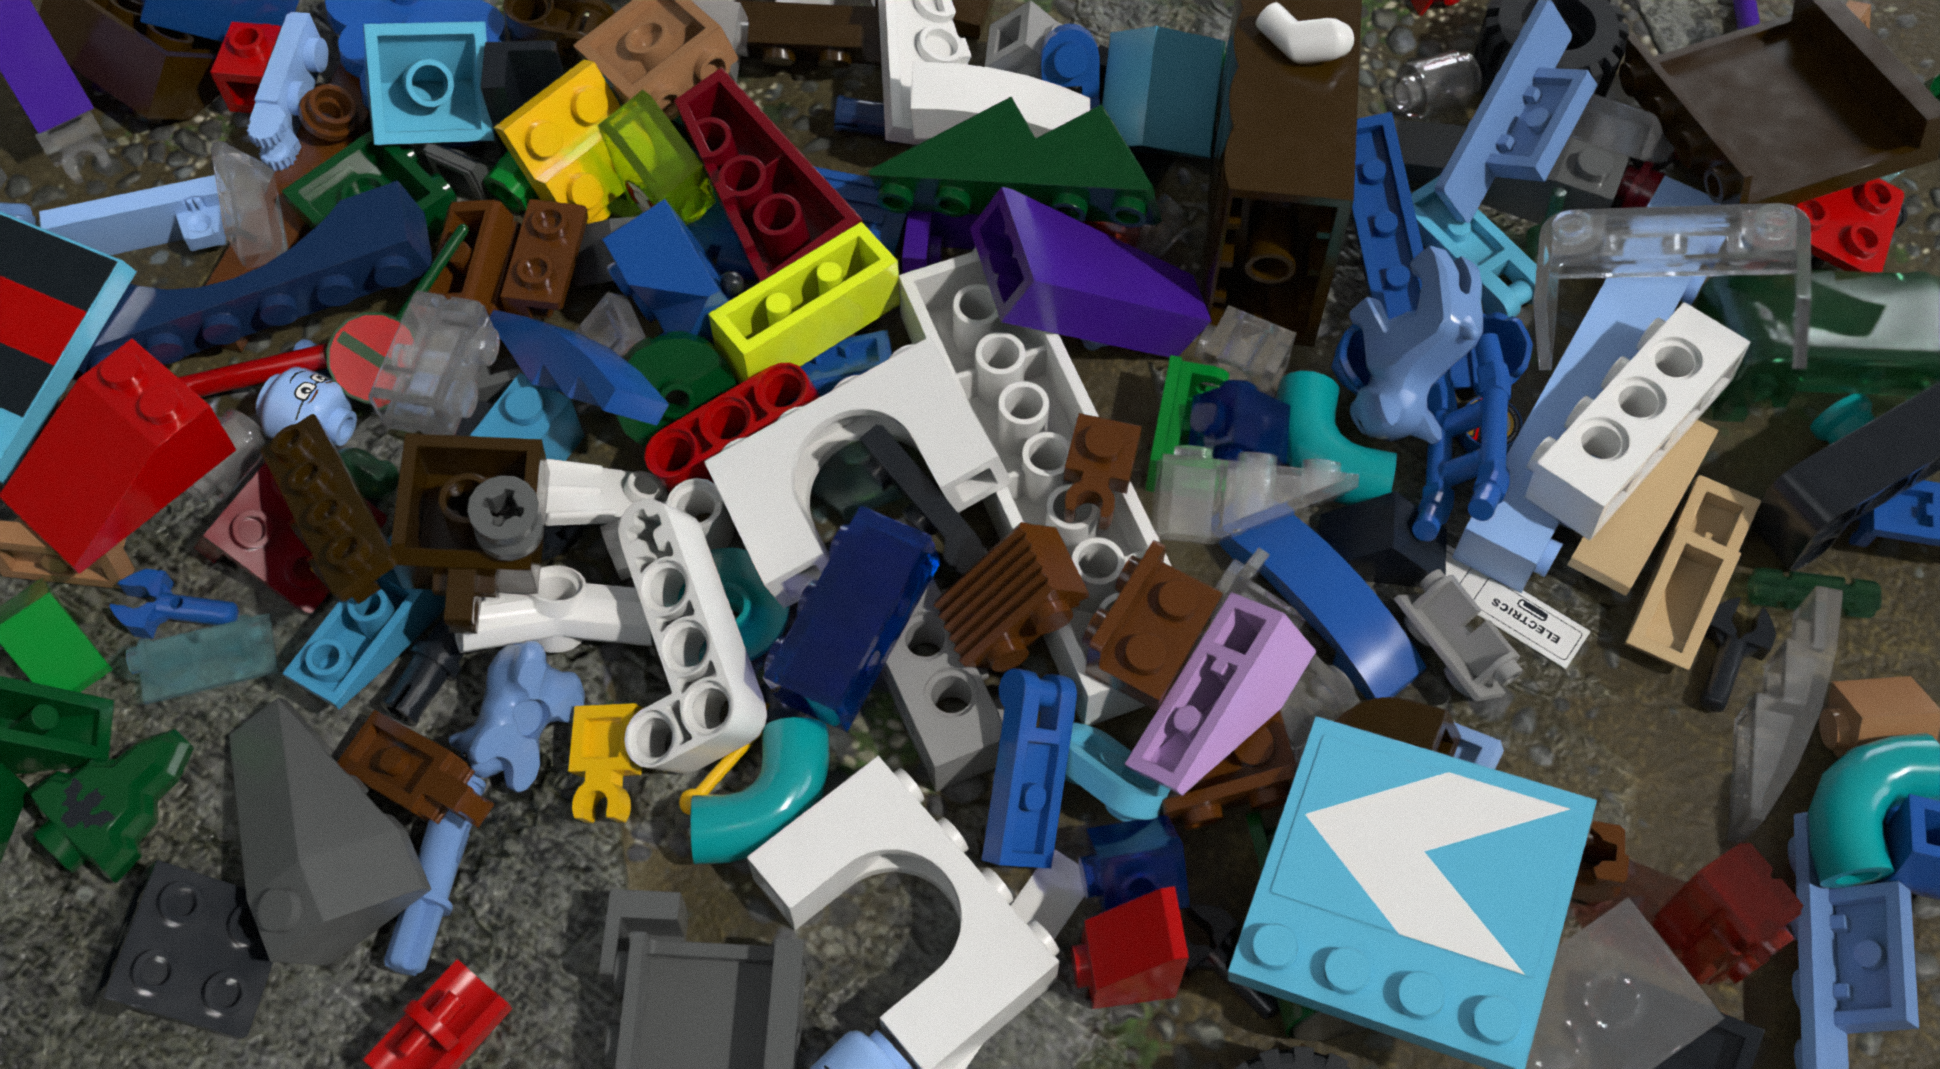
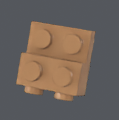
(658, 50)

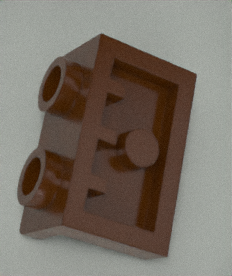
(544, 258)
(1149, 628)
(1253, 773)

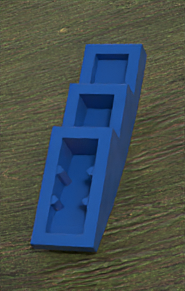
(578, 367)

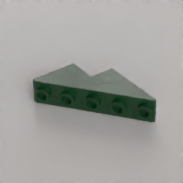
(1073, 169)

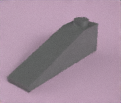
(1582, 169)
(313, 845)

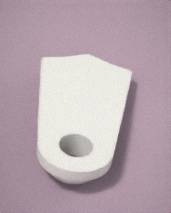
(595, 494)

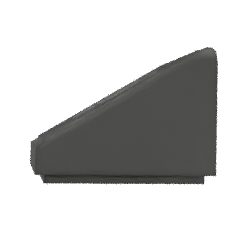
(460, 169)

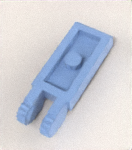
(288, 76)

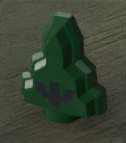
(109, 804)

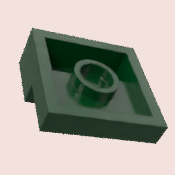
(364, 168)

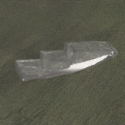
(1779, 722)

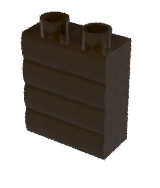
(1281, 172)

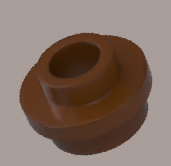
(332, 101)

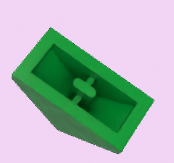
(49, 641)

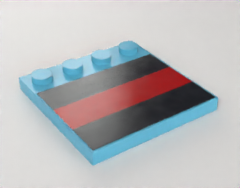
(50, 315)

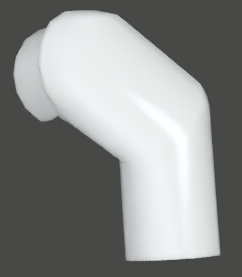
(1305, 40)

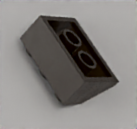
(141, 64)

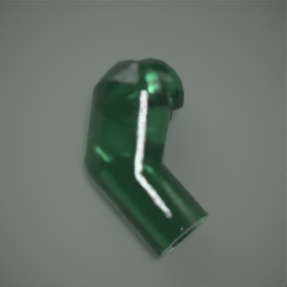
(371, 475)

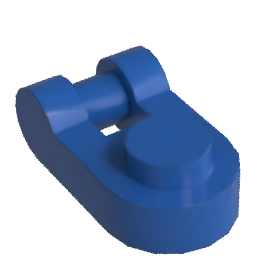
(1072, 60)

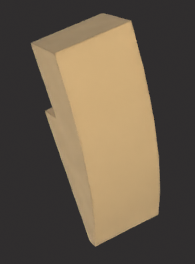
(1630, 535)
(1692, 572)

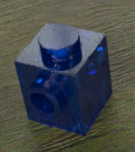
(1238, 421)
(1133, 861)

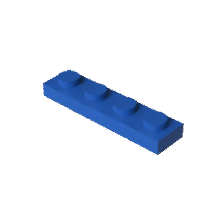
(1385, 217)

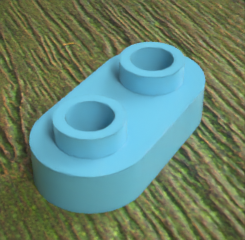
(1099, 767)

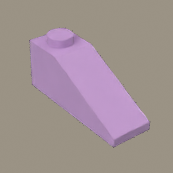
(1223, 693)

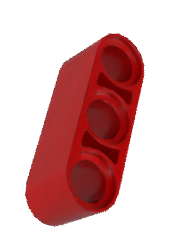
(709, 428)

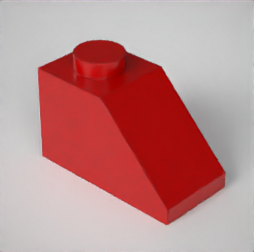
(1132, 951)

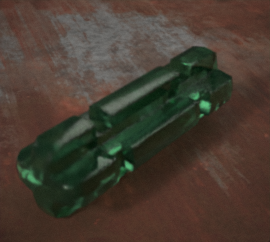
(1768, 586)

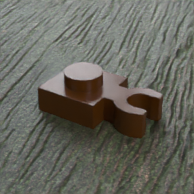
(1099, 463)

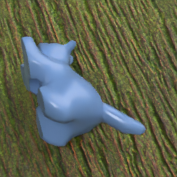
(517, 705)

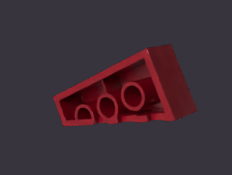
(762, 181)

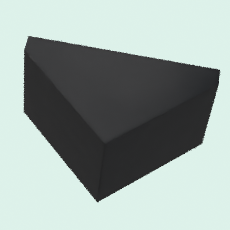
(1380, 542)

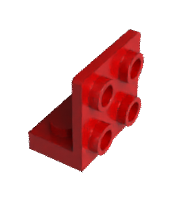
(1854, 225)

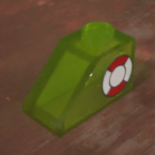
(655, 160)

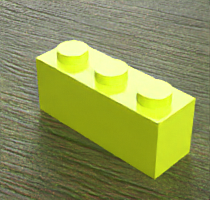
(808, 304)

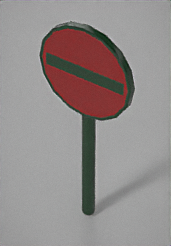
(363, 340)

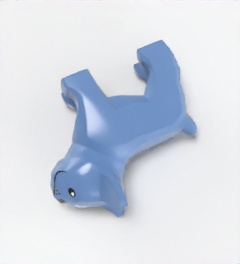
(1416, 347)

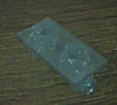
(204, 658)

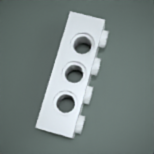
(1665, 388)

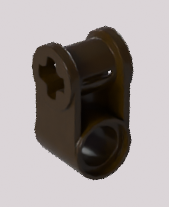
(555, 21)

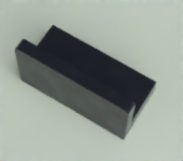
(515, 74)

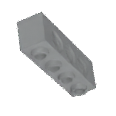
(948, 743)

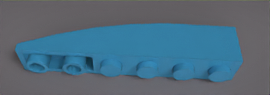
(368, 636)

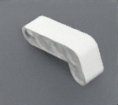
(663, 553)

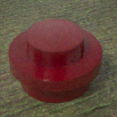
(1639, 185)

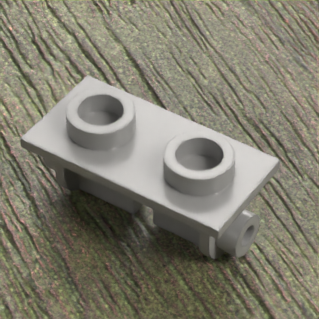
(1472, 658)

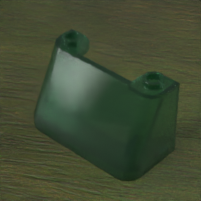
(1863, 335)

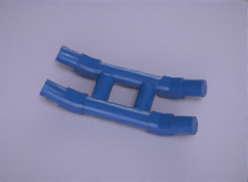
(1486, 463)

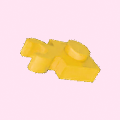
(601, 758)

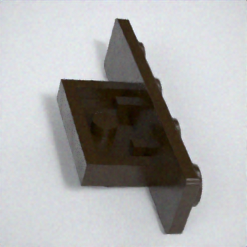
(813, 33)
(328, 511)

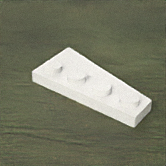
(911, 34)

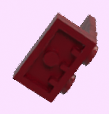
(260, 541)

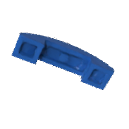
(1335, 603)

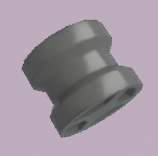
(512, 533)

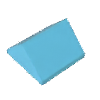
(426, 82)
(1164, 90)

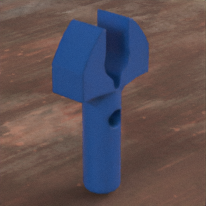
(157, 584)

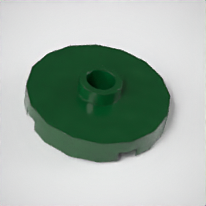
(677, 363)

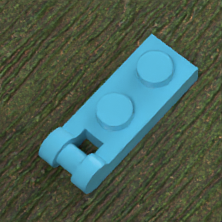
(1481, 244)

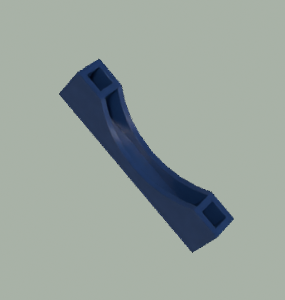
(356, 250)

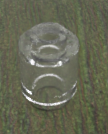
(1436, 83)
(227, 475)

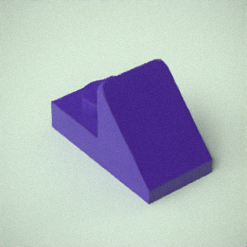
(929, 233)

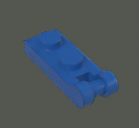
(1029, 768)

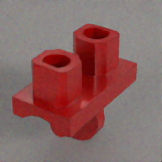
(442, 1024)

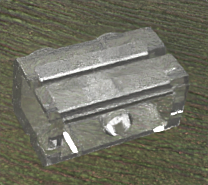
(434, 365)

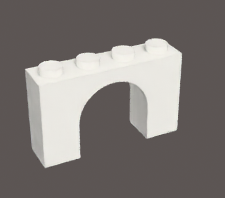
(772, 472)
(880, 827)

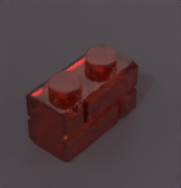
(1729, 917)

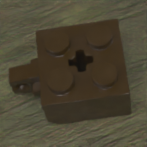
(434, 530)

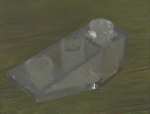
(1219, 499)

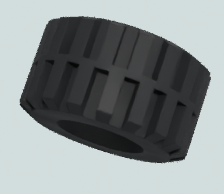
(1595, 44)

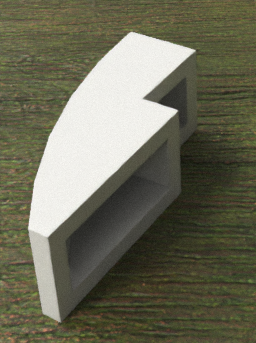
(954, 92)

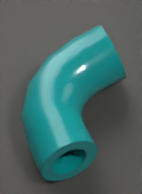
(1316, 436)
(789, 783)
(1853, 802)

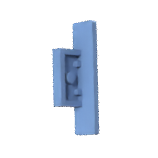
(1521, 116)
(1852, 960)

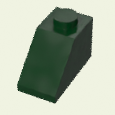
(51, 727)

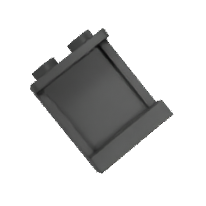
(708, 1005)

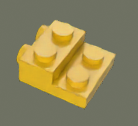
(561, 145)

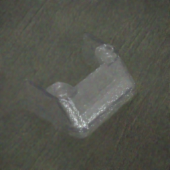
(1674, 243)

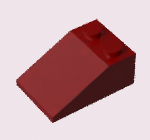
(114, 456)

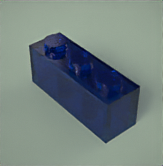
(851, 618)

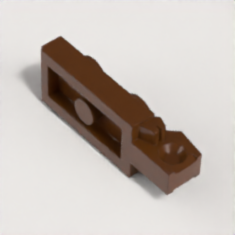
(413, 772)

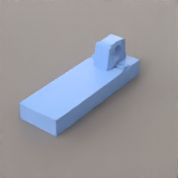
(144, 218)

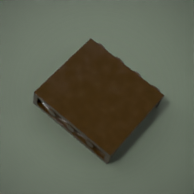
(1787, 106)

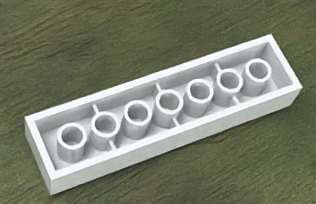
(1029, 407)

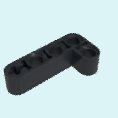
(1849, 478)

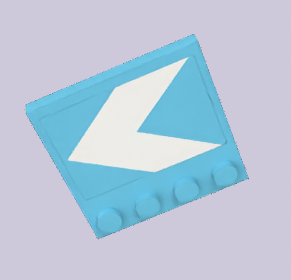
(1415, 895)

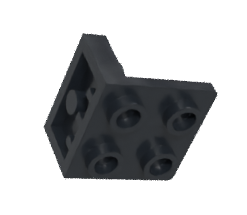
(186, 954)

